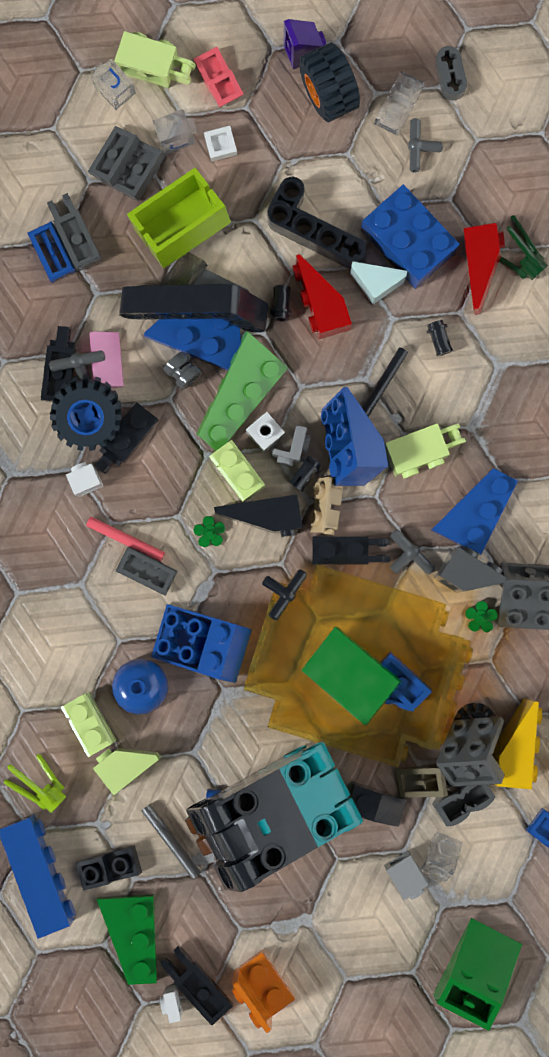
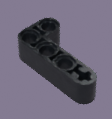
(319, 229)

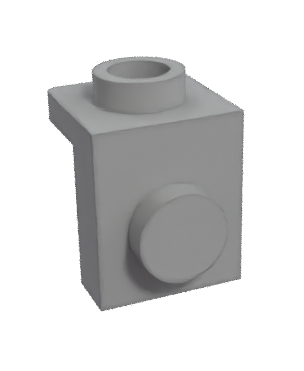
(299, 444)

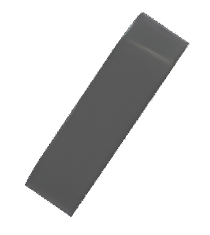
(456, 71)

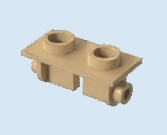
(322, 517)

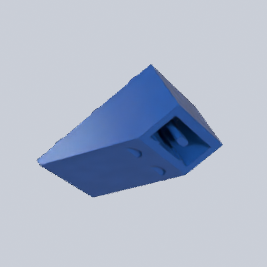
(352, 441)
(201, 643)

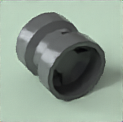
(182, 370)

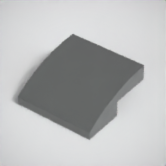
(126, 163)

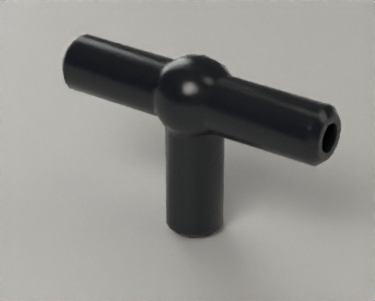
(286, 594)

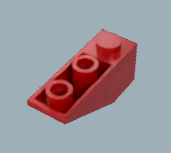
(325, 302)

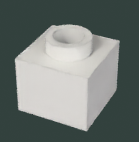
(268, 441)
(84, 479)

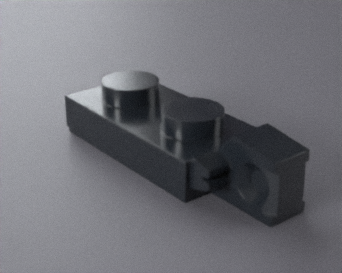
(56, 350)
(132, 432)

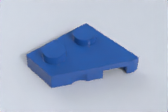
(411, 690)

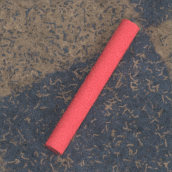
(125, 539)

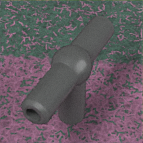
(416, 145)
(78, 362)
(411, 552)

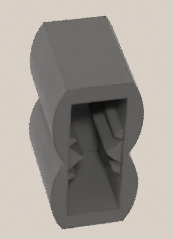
(461, 802)

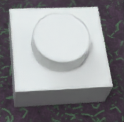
(220, 143)
(171, 1004)

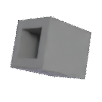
(406, 876)

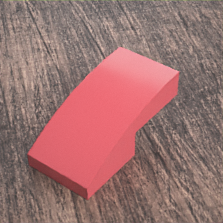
(218, 77)

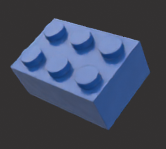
(409, 236)

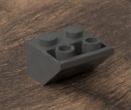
(464, 572)

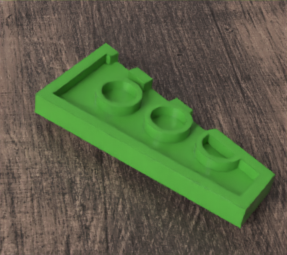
(246, 383)

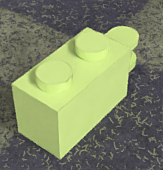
(152, 60)
(421, 449)

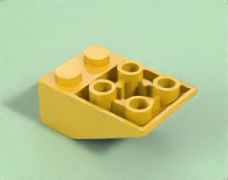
(518, 746)

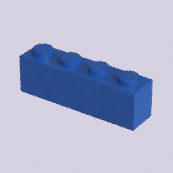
(37, 876)

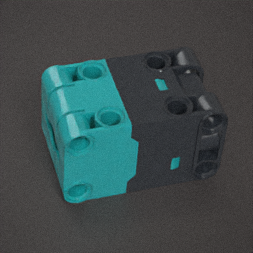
(275, 816)

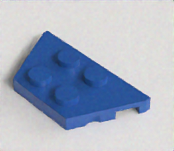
(204, 339)

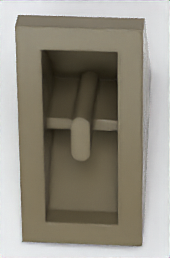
(421, 781)

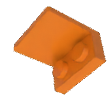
(261, 989)

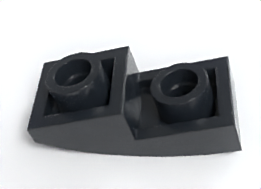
(109, 867)

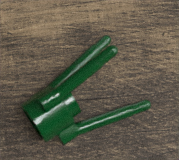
(534, 262)

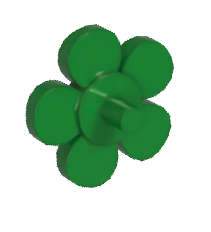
(209, 532)
(481, 617)

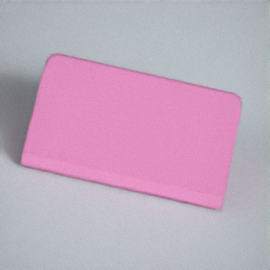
(111, 368)

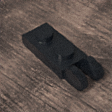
(346, 550)
(198, 987)

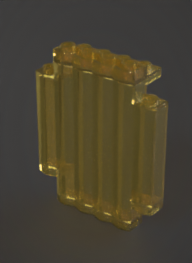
(380, 622)

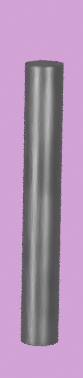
(171, 841)

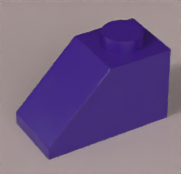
(301, 38)

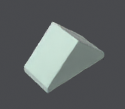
(377, 280)

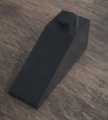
(272, 514)

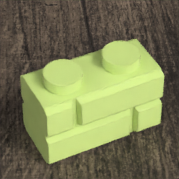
(237, 471)
(88, 724)

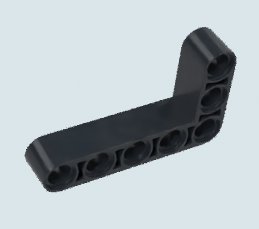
(195, 302)

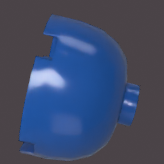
(140, 686)

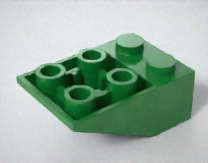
(478, 974)

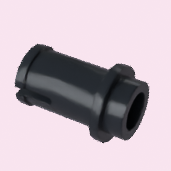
(281, 301)
(439, 337)
(305, 473)

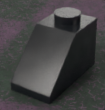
(377, 804)

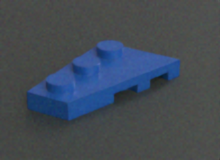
(477, 514)

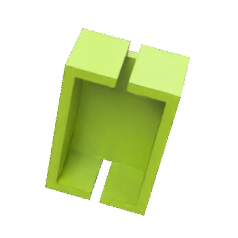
(179, 217)

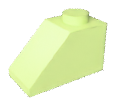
(123, 766)

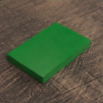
(351, 675)

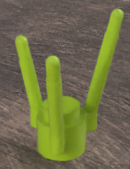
(46, 798)

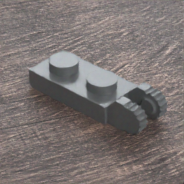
(75, 235)

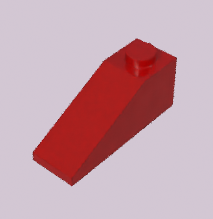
(483, 256)

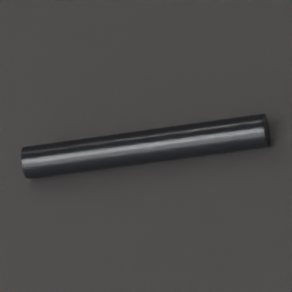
(384, 381)

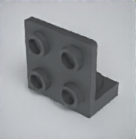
(524, 596)
(468, 752)

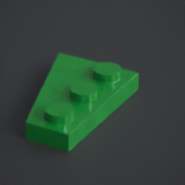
(133, 934)

